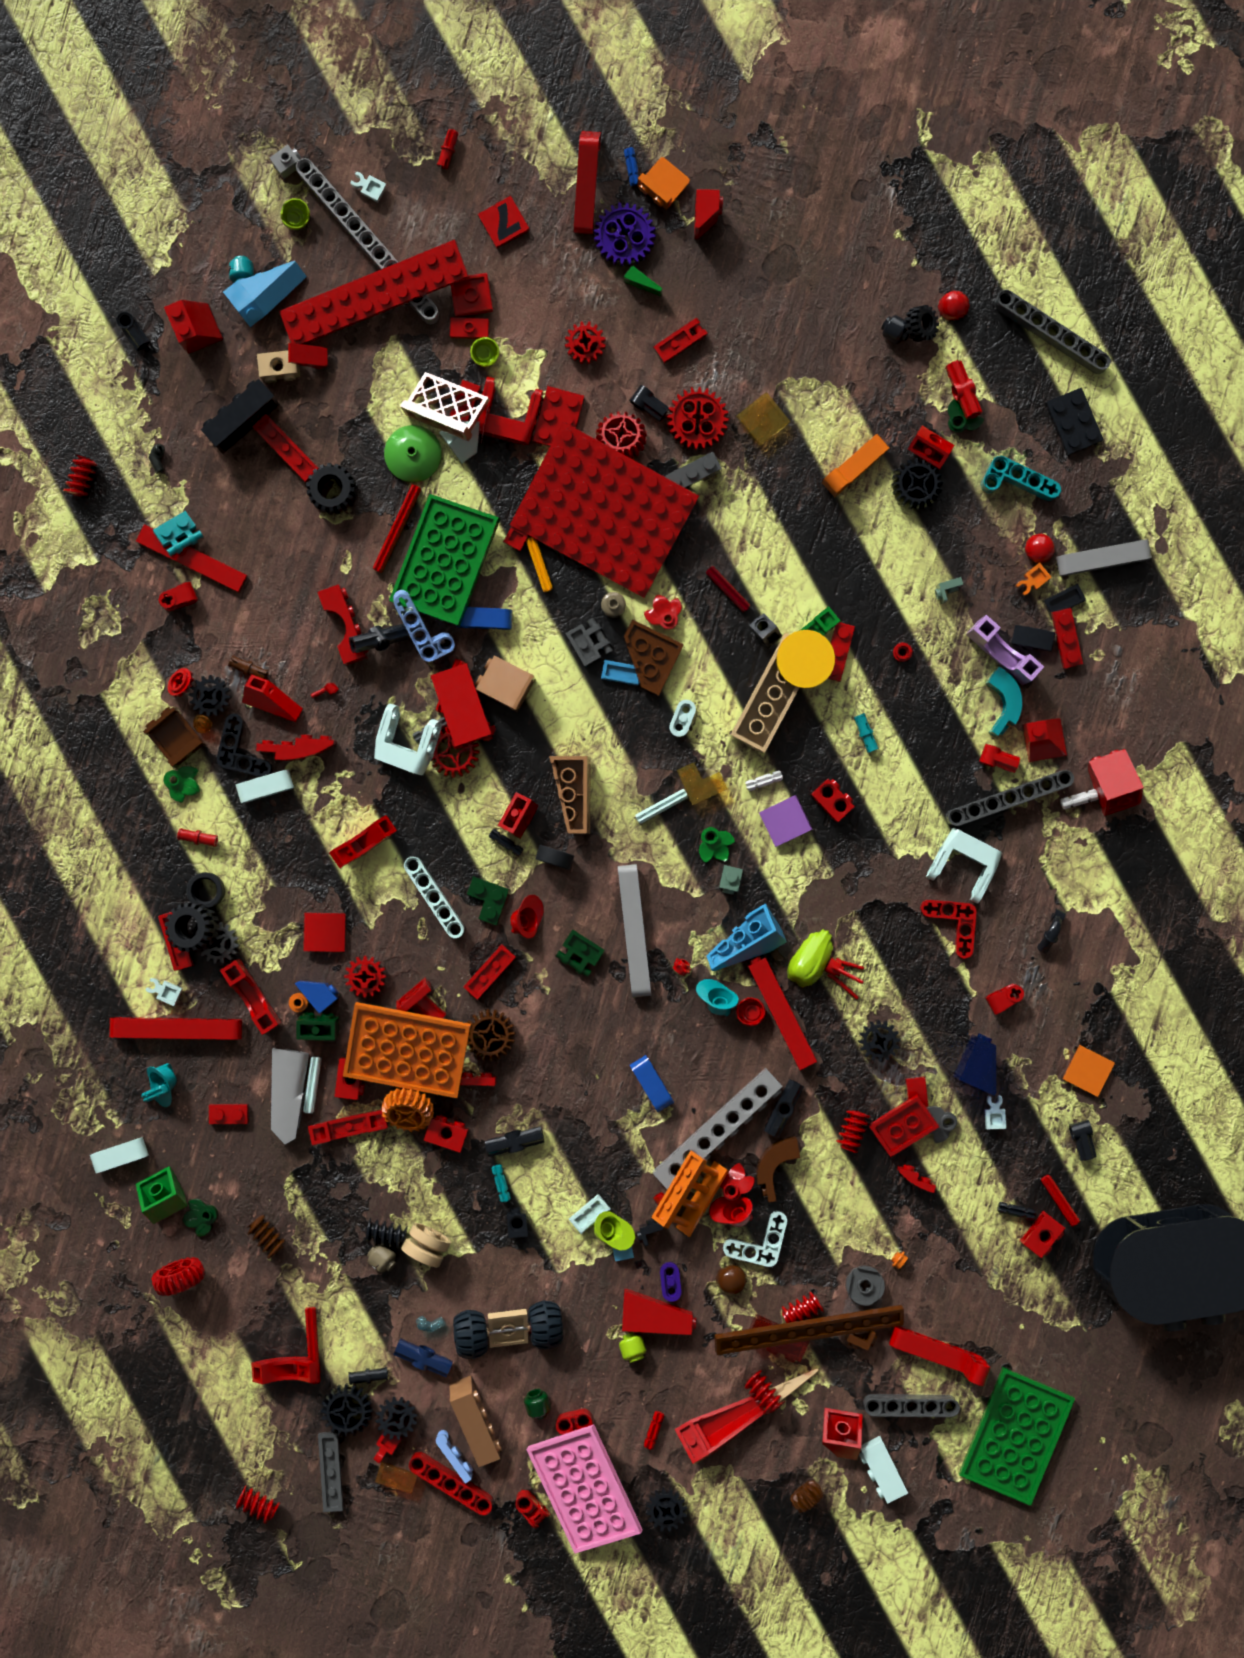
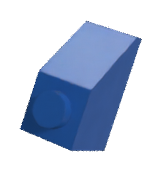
(318, 994)

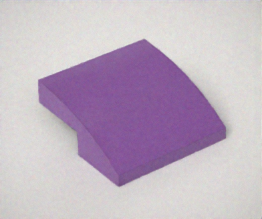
(785, 820)

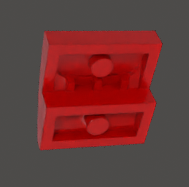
(324, 932)

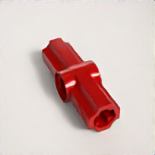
(963, 389)

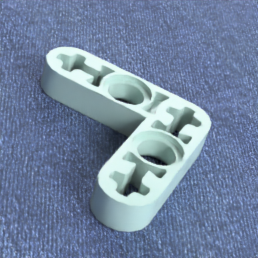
(766, 1248)

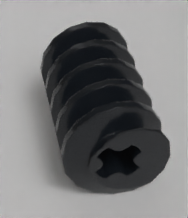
(386, 1234)

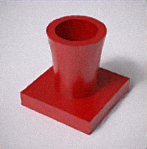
(419, 1002)

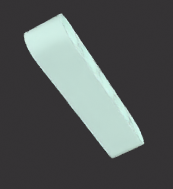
(433, 887)

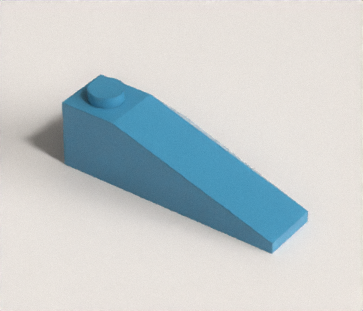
(260, 293)
(753, 938)

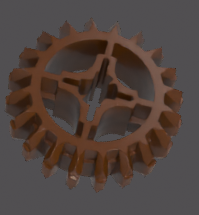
(499, 1037)

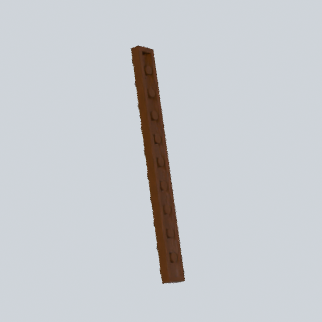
(809, 1329)

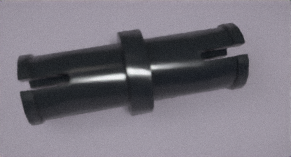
(368, 1375)

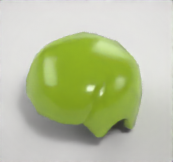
(295, 214)
(484, 352)

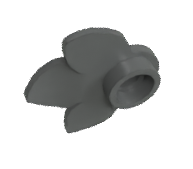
(943, 1131)

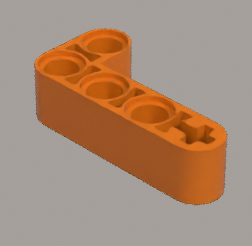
(854, 466)

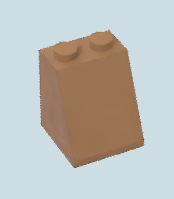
(505, 683)

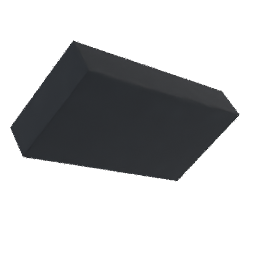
(1065, 599)

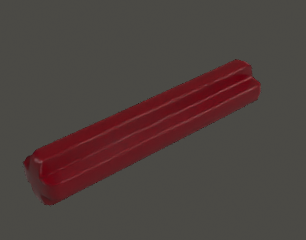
(728, 589)

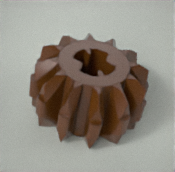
(806, 1496)

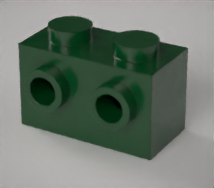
(317, 1027)

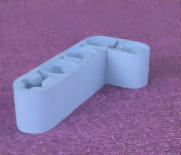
(418, 625)

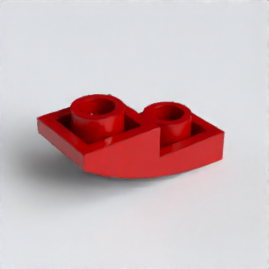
(912, 1175)

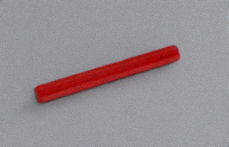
(396, 528)

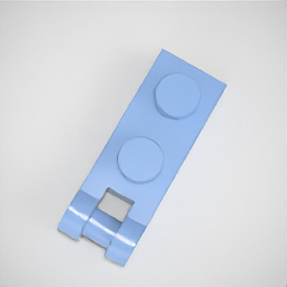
(454, 1456)

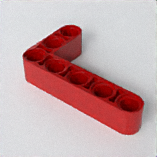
(586, 181)
(971, 1364)

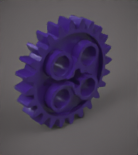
(609, 240)

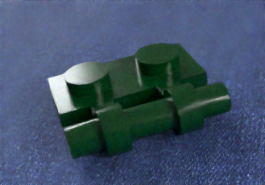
(583, 948)

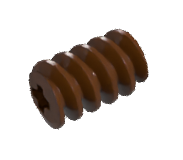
(265, 1236)

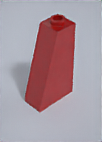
(652, 1315)

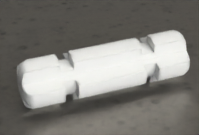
(764, 780)
(1079, 799)

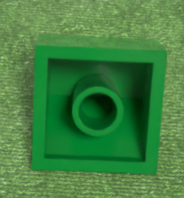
(160, 1195)

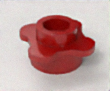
(682, 967)

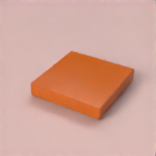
(1088, 1070)

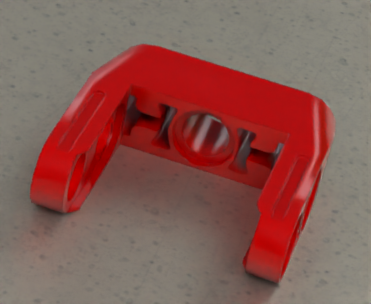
(508, 428)

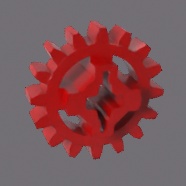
(578, 344)
(365, 984)

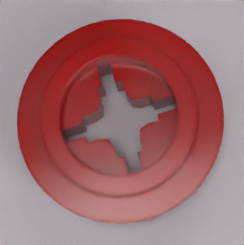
(182, 675)

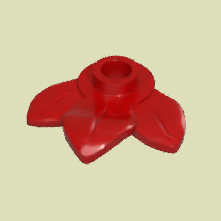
(662, 610)
(739, 1181)

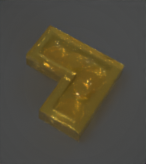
(698, 788)

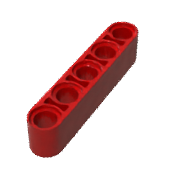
(447, 1474)

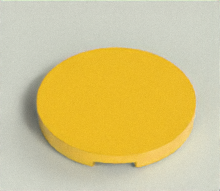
(805, 659)

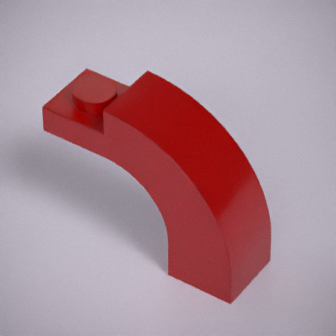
(363, 842)
(284, 1369)

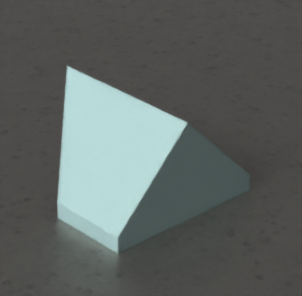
(460, 447)

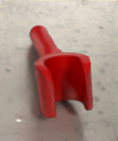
(331, 688)

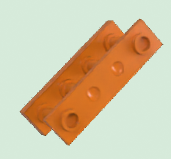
(681, 1187)

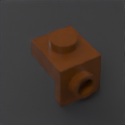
(859, 1341)

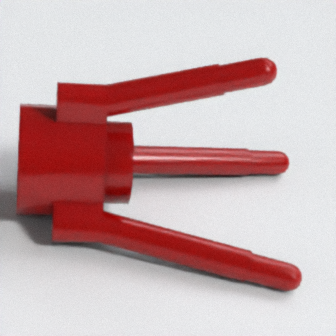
(835, 968)

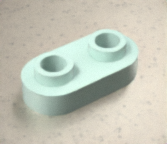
(682, 718)

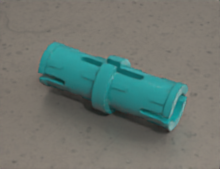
(866, 733)

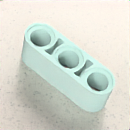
(264, 786)
(119, 1155)

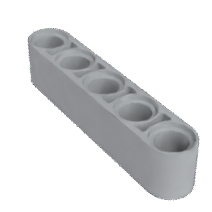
(1104, 557)

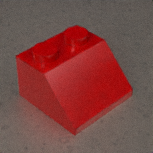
(707, 207)

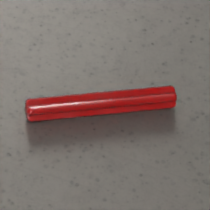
(312, 1338)

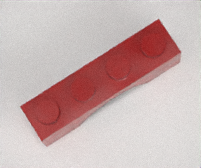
(334, 601)
(245, 986)

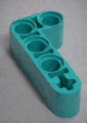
(1022, 482)

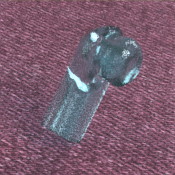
(428, 1326)

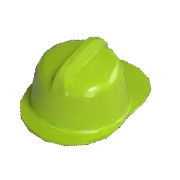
(614, 1231)

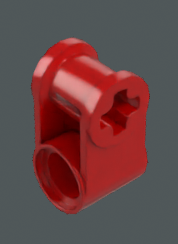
(181, 596)
(1001, 999)
(533, 1511)

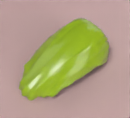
(810, 959)

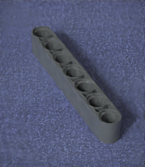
(1062, 332)
(1017, 792)

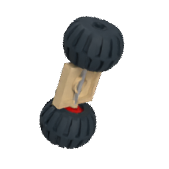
(508, 1329)

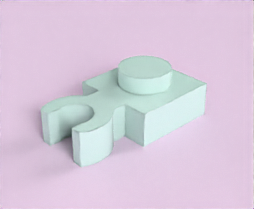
(371, 187)
(167, 992)
(995, 1117)

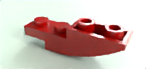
(303, 748)

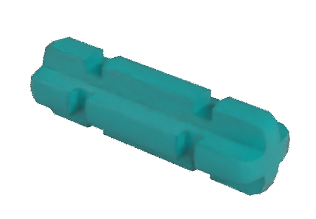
(155, 1093)
(501, 1183)

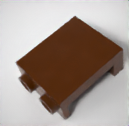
(174, 736)

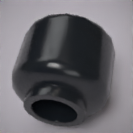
(895, 329)

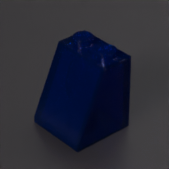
(978, 1064)

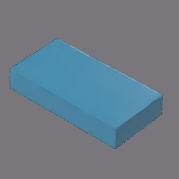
(619, 673)

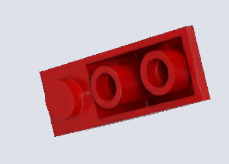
(267, 697)

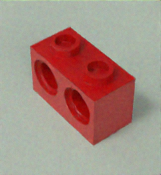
(828, 804)

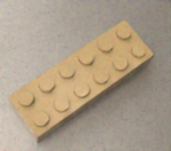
(765, 708)

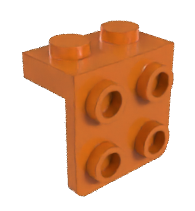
(663, 183)

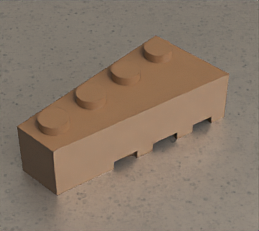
(574, 790)
(474, 1421)

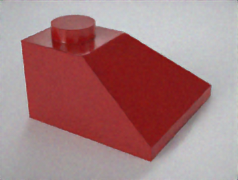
(1044, 739)
(842, 1433)

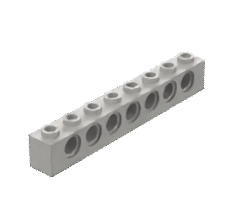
(765, 1079)

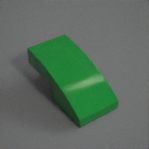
(823, 622)

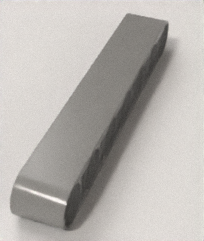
(634, 930)

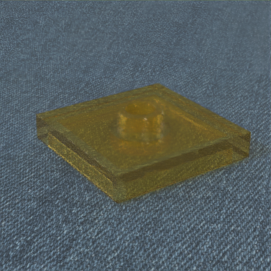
(763, 419)

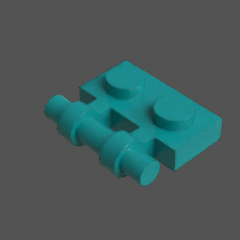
(175, 529)

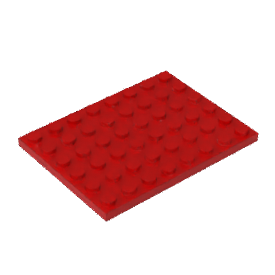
(604, 509)

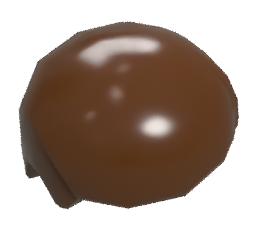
(731, 1279)

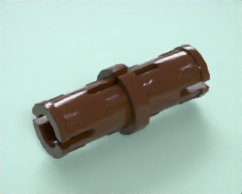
(247, 667)

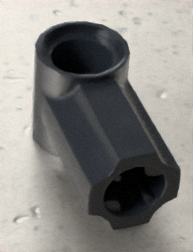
(133, 331)
(645, 400)
(1082, 1135)

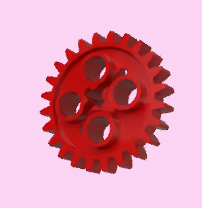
(680, 417)

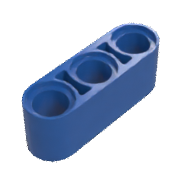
(487, 618)
(651, 1083)

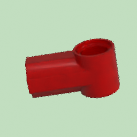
(994, 757)

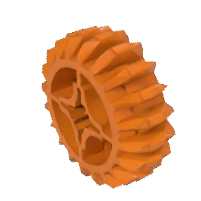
(407, 1109)

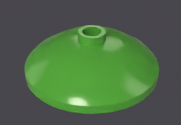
(414, 466)

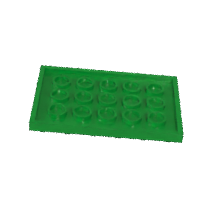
(445, 558)
(1016, 1436)

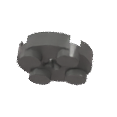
(870, 1294)

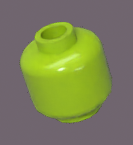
(632, 1347)

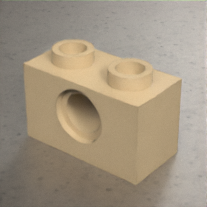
(267, 363)

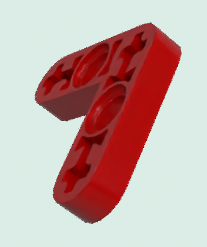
(961, 921)

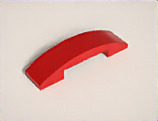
(347, 1126)

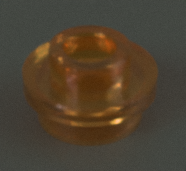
(202, 724)

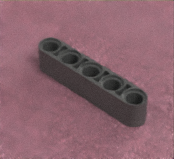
(918, 1411)

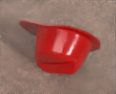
(527, 917)
(731, 1212)

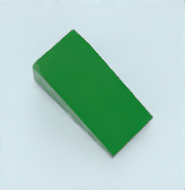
(638, 279)

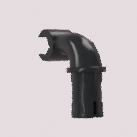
(1052, 934)

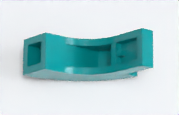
(1011, 698)

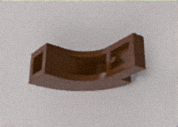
(774, 1155)

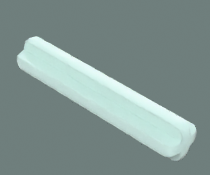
(661, 806)
(312, 1084)

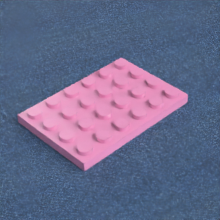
(584, 1489)

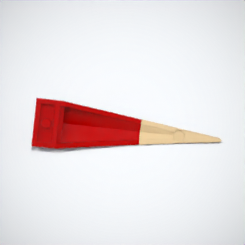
(713, 1430)

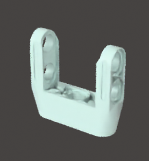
(401, 756)
(973, 849)

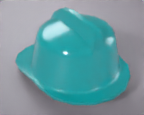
(717, 996)
(162, 1075)

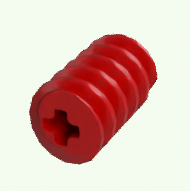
(80, 476)
(852, 1130)
(802, 1309)
(763, 1393)
(257, 1505)

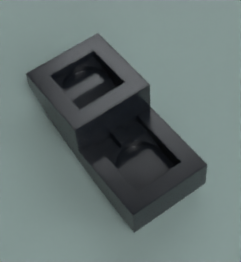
(1033, 638)

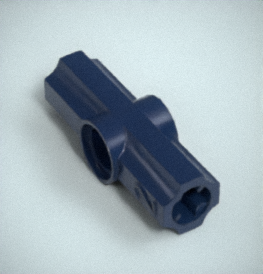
(423, 1357)

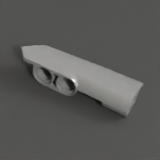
(287, 1093)

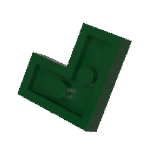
(493, 896)

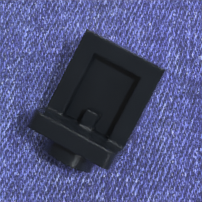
(647, 1228)

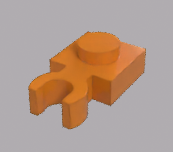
(1035, 577)

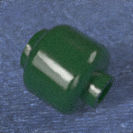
(537, 1404)

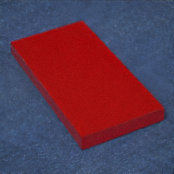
(461, 705)

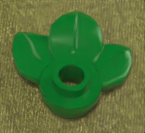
(185, 783)
(715, 847)

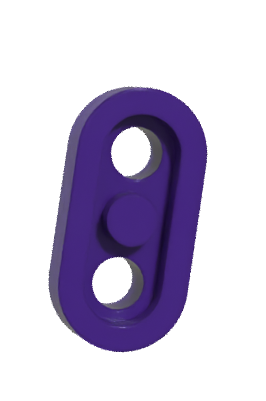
(669, 1281)

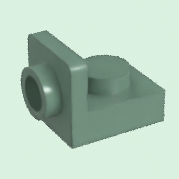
(950, 586)
(730, 879)

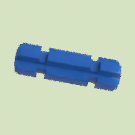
(631, 166)

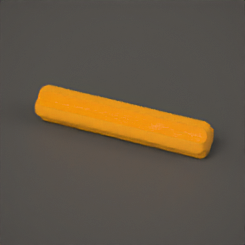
(539, 564)

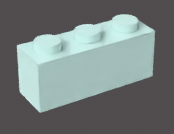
(882, 1470)

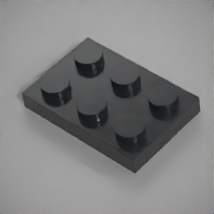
(1074, 421)

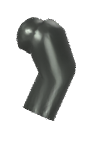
(155, 457)

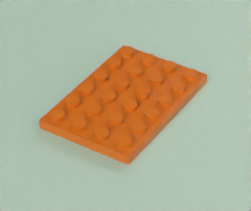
(406, 1050)

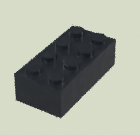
(239, 416)

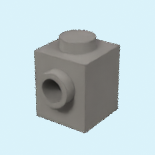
(285, 161)

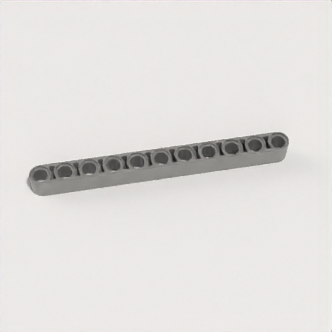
(359, 235)

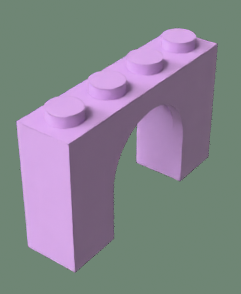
(1021, 667)

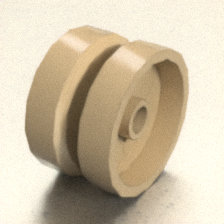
(426, 1245)

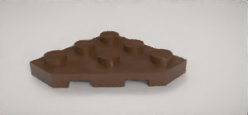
(651, 655)

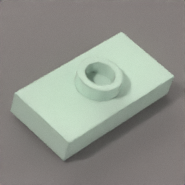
(588, 1213)

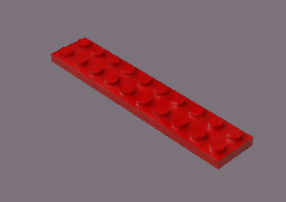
(374, 293)

